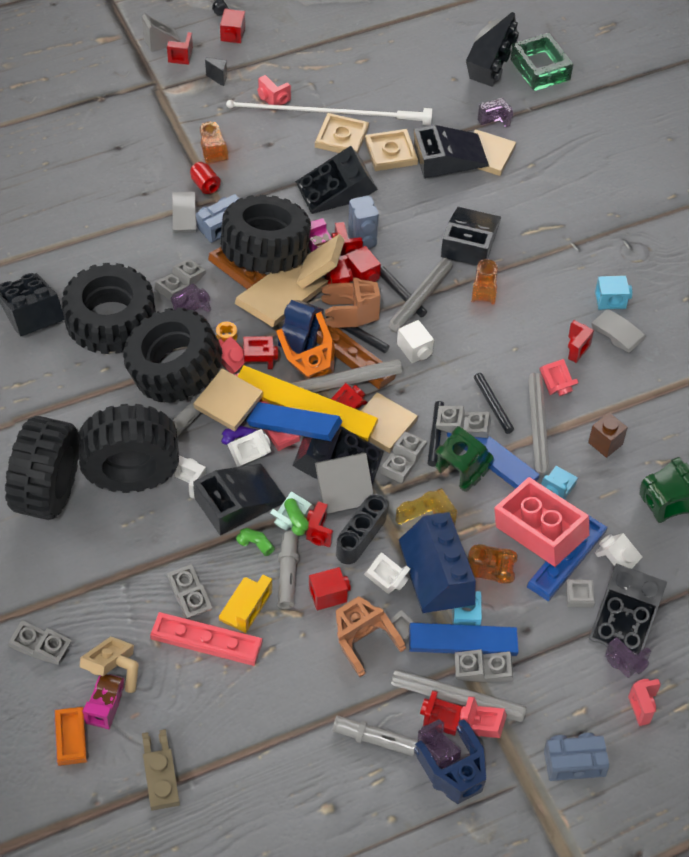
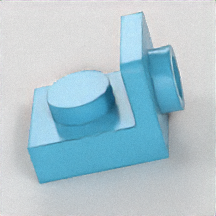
(559, 482)

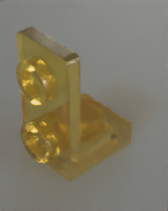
(429, 501)

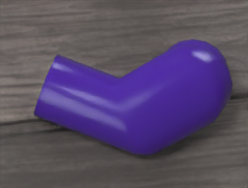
(229, 435)

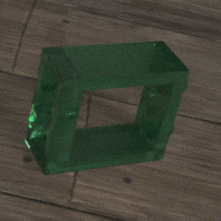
(539, 77)

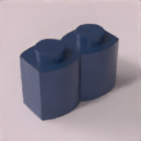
(300, 325)

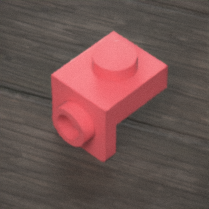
(271, 93)
(232, 355)
(557, 378)
(483, 720)

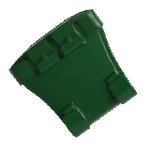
(471, 464)
(667, 490)

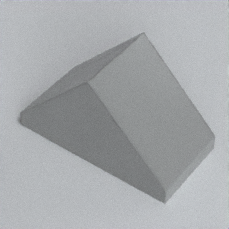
(157, 33)

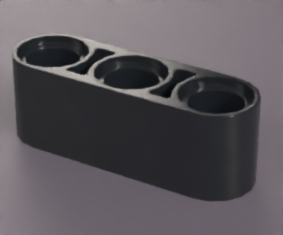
(360, 539)

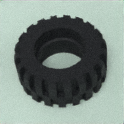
(265, 234)
(101, 286)
(182, 375)
(128, 448)
(42, 467)

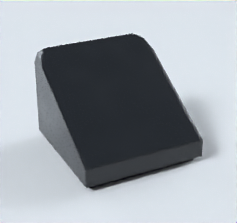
(216, 70)

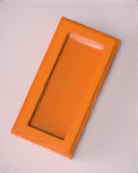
(70, 736)

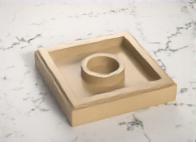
(340, 133)
(391, 150)
(497, 151)
(320, 261)
(228, 399)
(392, 421)

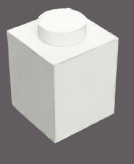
(415, 341)

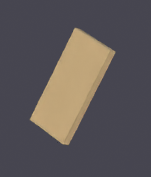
(274, 292)

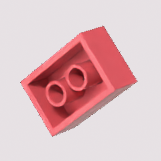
(542, 521)

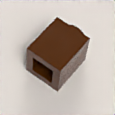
(607, 434)

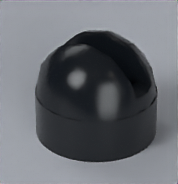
(219, 6)

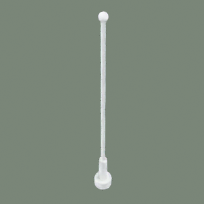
(425, 116)

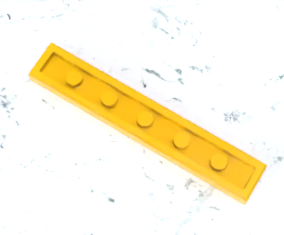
(288, 395)

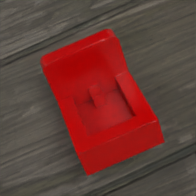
(349, 244)
(317, 533)
(436, 709)

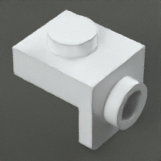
(250, 447)
(189, 471)
(619, 550)
(387, 574)

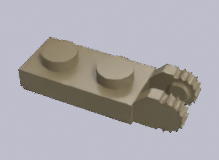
(160, 774)

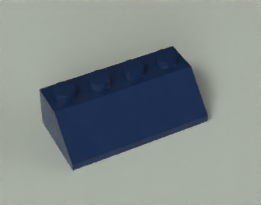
(438, 564)

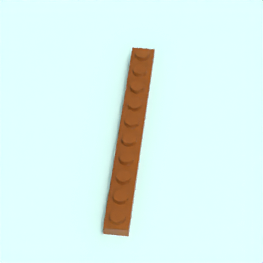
(345, 347)

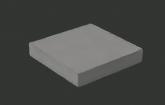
(344, 482)

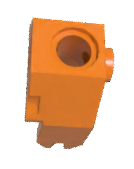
(323, 353)

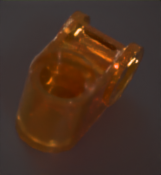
(212, 143)
(485, 282)
(492, 563)

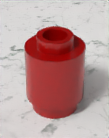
(205, 178)

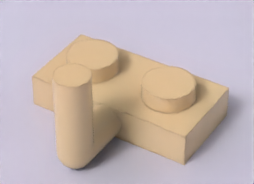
(110, 655)

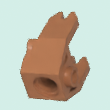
(360, 293)
(358, 620)

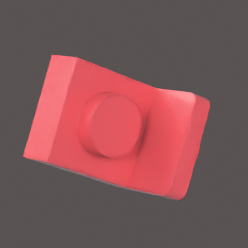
(642, 699)

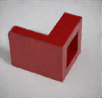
(180, 51)

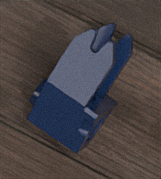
(462, 778)

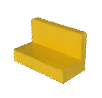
(246, 603)

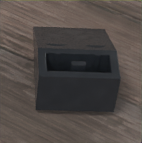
(492, 50)
(447, 150)
(336, 182)
(469, 236)
(30, 304)
(342, 445)
(236, 495)
(628, 608)

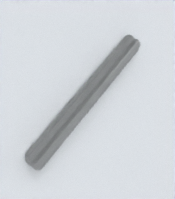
(420, 294)
(351, 376)
(538, 421)
(455, 694)

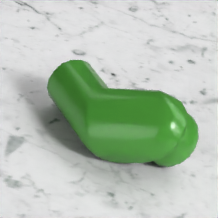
(296, 517)
(249, 535)

